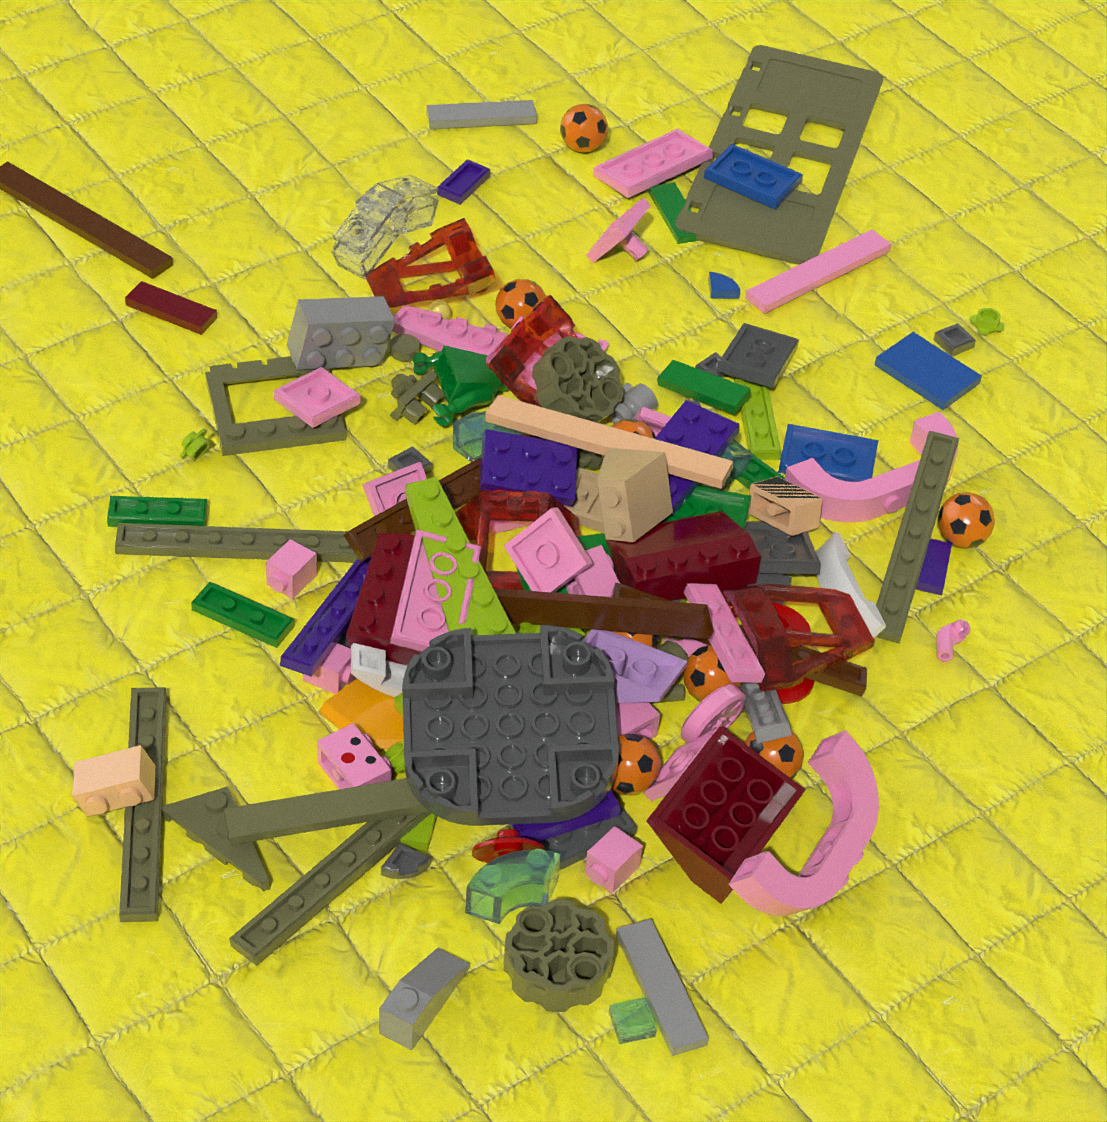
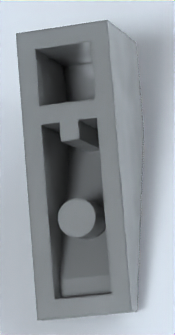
(420, 997)

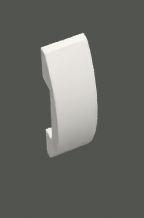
(837, 575)
(371, 668)

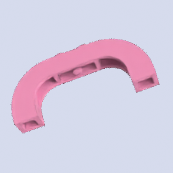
(872, 497)
(855, 800)

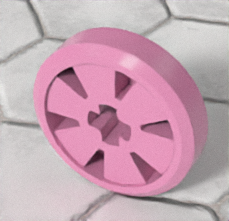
(716, 709)

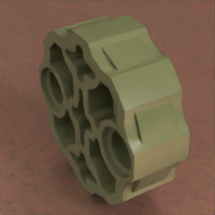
(578, 379)
(558, 955)

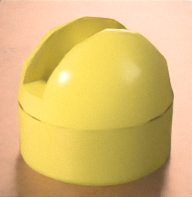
(441, 307)

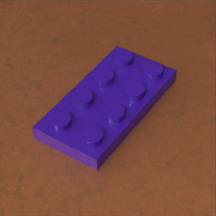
(696, 430)

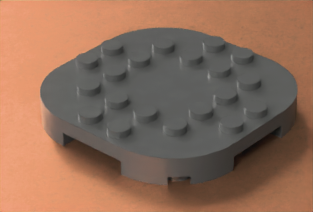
(509, 727)

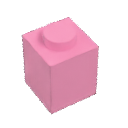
(291, 569)
(334, 671)
(613, 859)

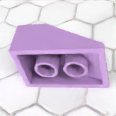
(638, 669)

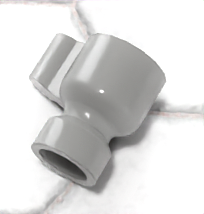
(632, 401)

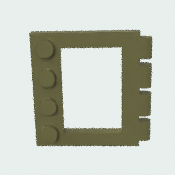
(269, 433)

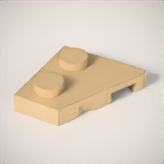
(587, 500)

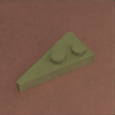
(205, 824)

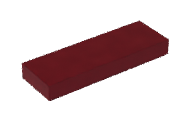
(171, 307)

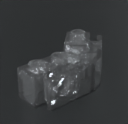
(378, 220)

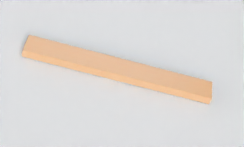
(599, 437)

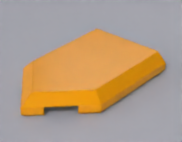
(369, 711)

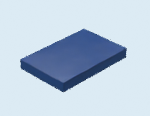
(753, 176)
(928, 370)
(838, 454)

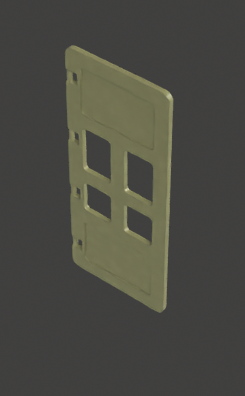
(804, 92)

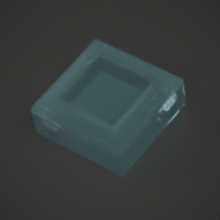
(632, 1021)

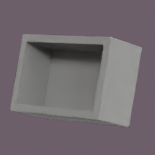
(340, 332)

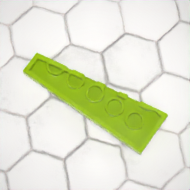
(435, 515)

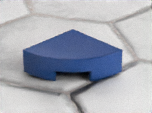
(722, 287)

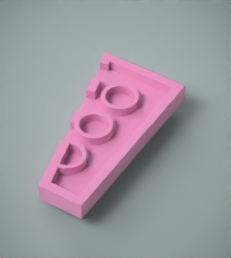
(439, 332)

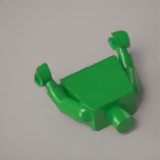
(462, 378)

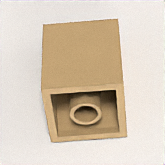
(633, 492)

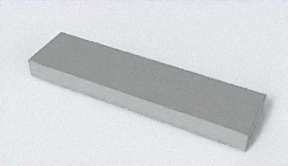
(481, 114)
(765, 713)
(661, 987)

